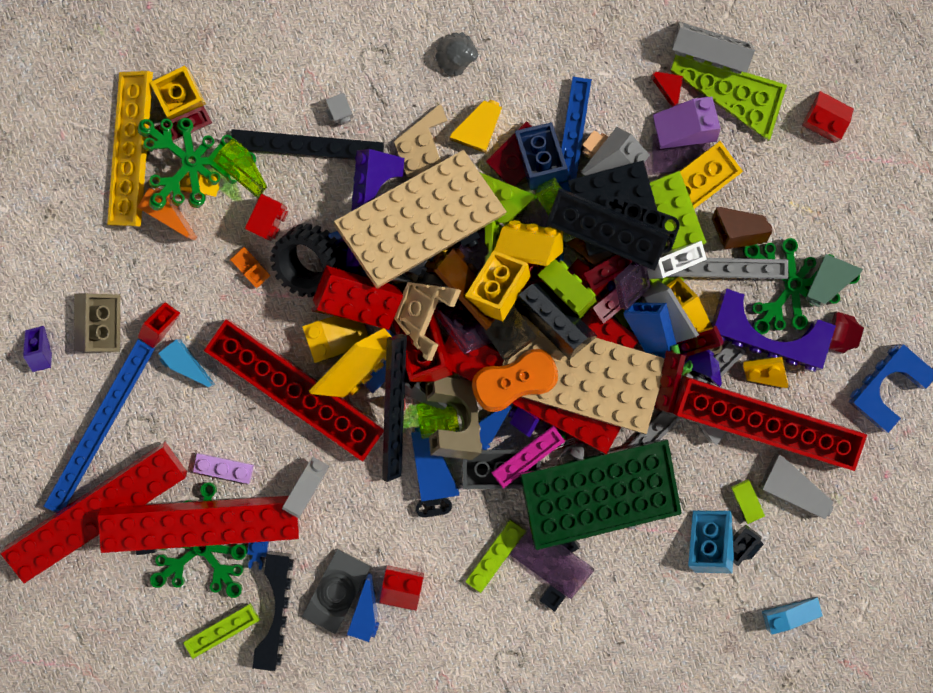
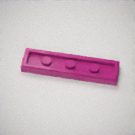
(528, 456)

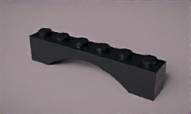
(277, 571)

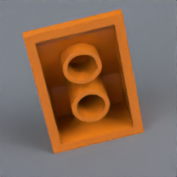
(168, 215)

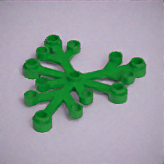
(164, 141)
(775, 308)
(220, 570)

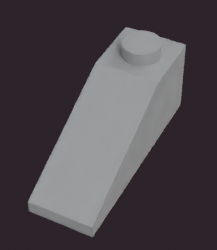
(305, 487)

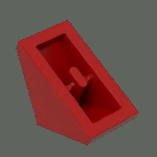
(669, 86)

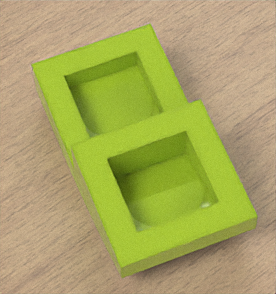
(748, 501)

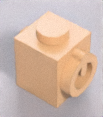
(593, 144)

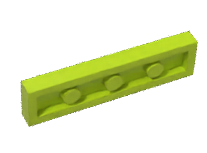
(495, 556)
(221, 631)

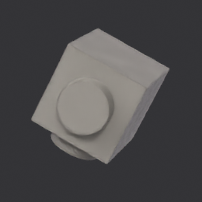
(339, 109)

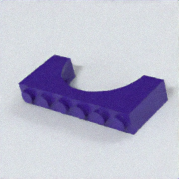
(371, 172)
(807, 351)

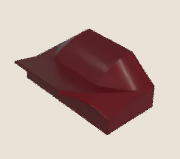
(846, 333)

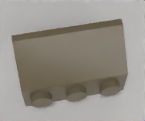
(96, 322)

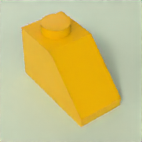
(206, 188)

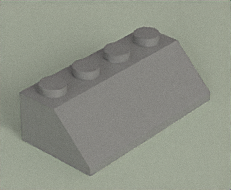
(712, 47)

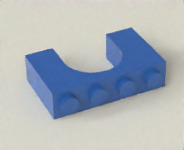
(868, 398)

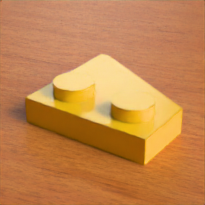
(767, 372)

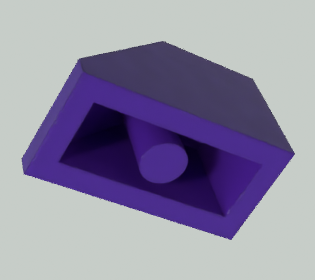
(37, 349)
(706, 367)
(523, 420)

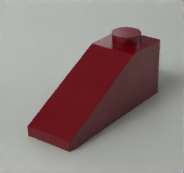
(199, 118)

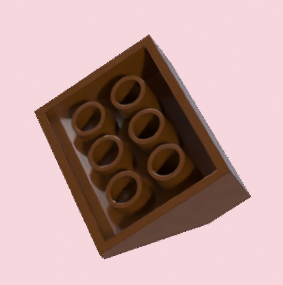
(460, 275)

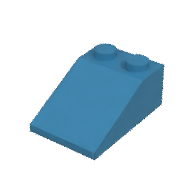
(711, 542)

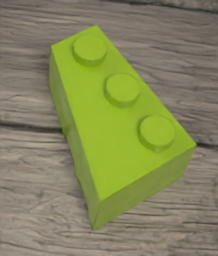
(568, 287)

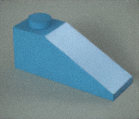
(181, 360)
(791, 615)

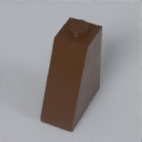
(740, 228)

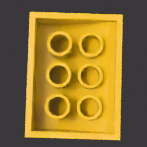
(354, 367)

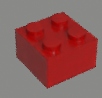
(267, 218)

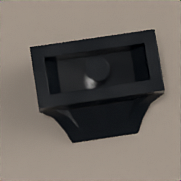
(746, 544)

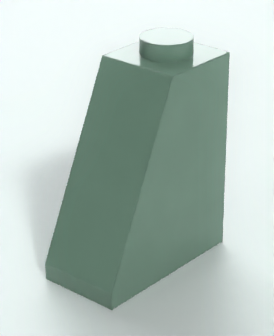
(831, 279)

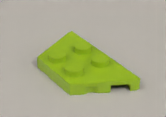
(512, 198)

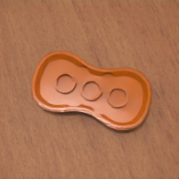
(501, 385)

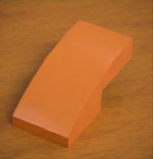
(250, 267)

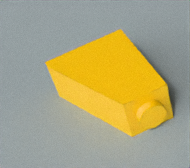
(478, 126)
(690, 303)

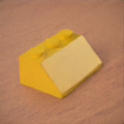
(530, 242)
(498, 285)

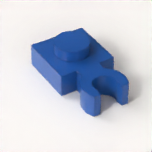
(258, 550)

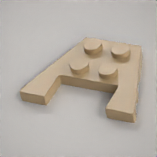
(418, 145)
(417, 310)

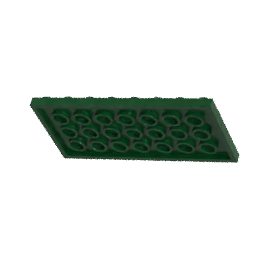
(600, 494)

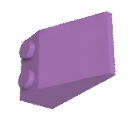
(687, 123)

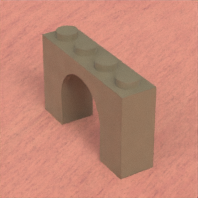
(460, 396)

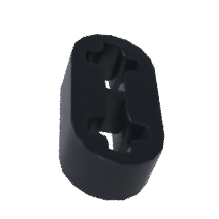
(435, 511)

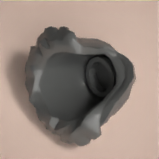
(455, 53)

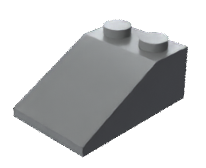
(616, 151)

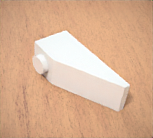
(678, 260)

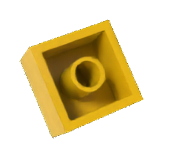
(178, 92)

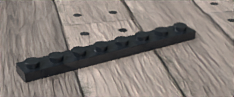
(303, 145)
(394, 407)

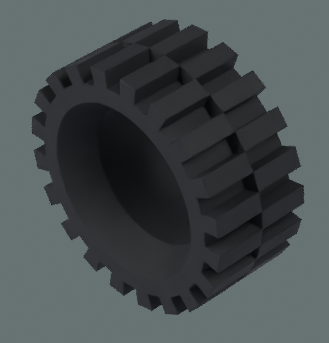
(290, 268)

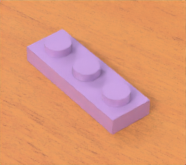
(223, 468)

